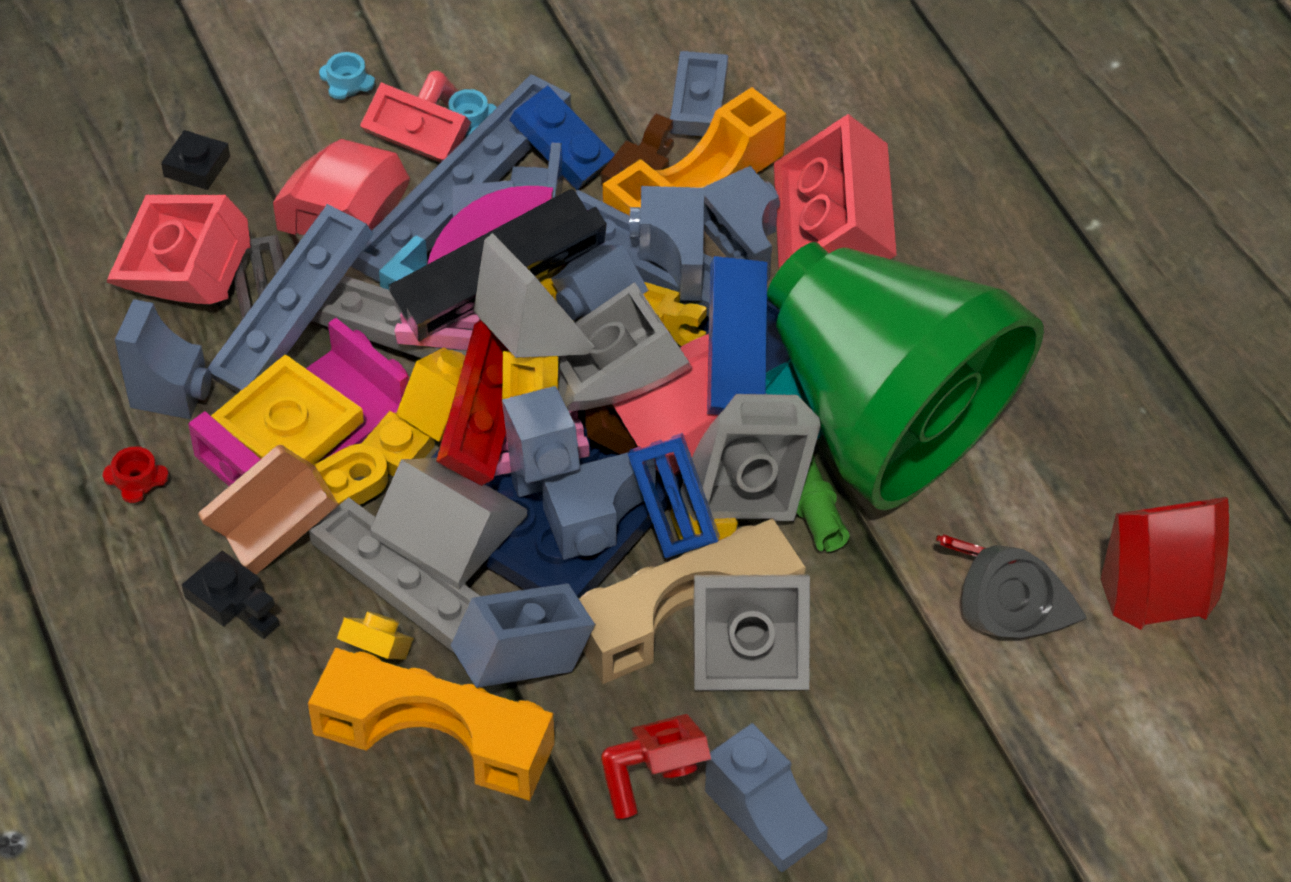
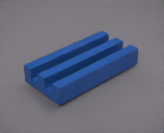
(659, 451)

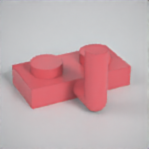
(417, 121)

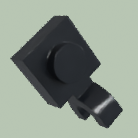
(229, 590)

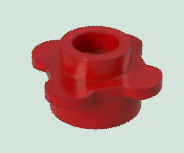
(133, 462)

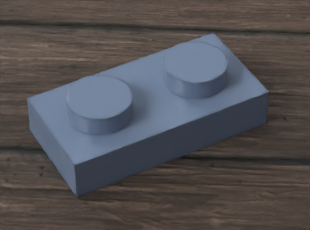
(698, 91)

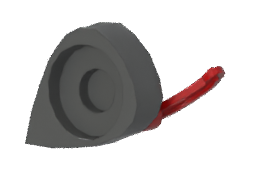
(1012, 592)

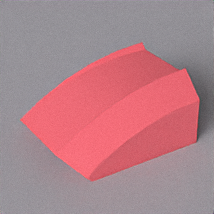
(347, 176)
(183, 248)
(674, 406)

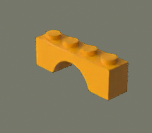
(740, 136)
(368, 699)

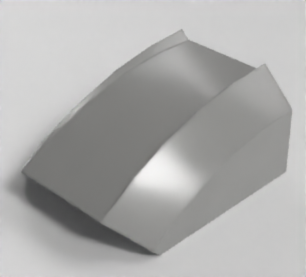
(628, 358)
(756, 457)

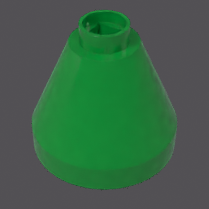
(899, 363)

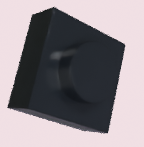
(195, 160)

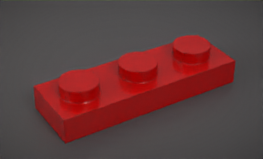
(476, 416)

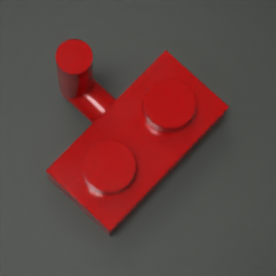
(665, 747)

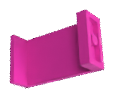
(349, 367)

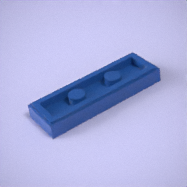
(736, 330)

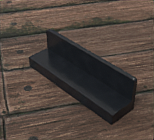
(538, 239)

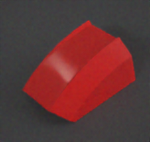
(1167, 562)

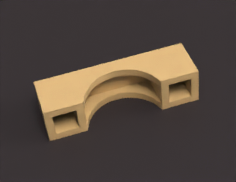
(635, 608)

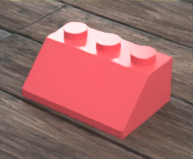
(836, 193)

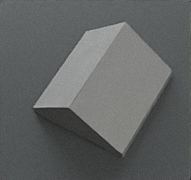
(521, 308)
(443, 519)
(751, 632)

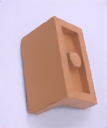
(269, 507)

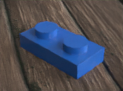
(550, 120)

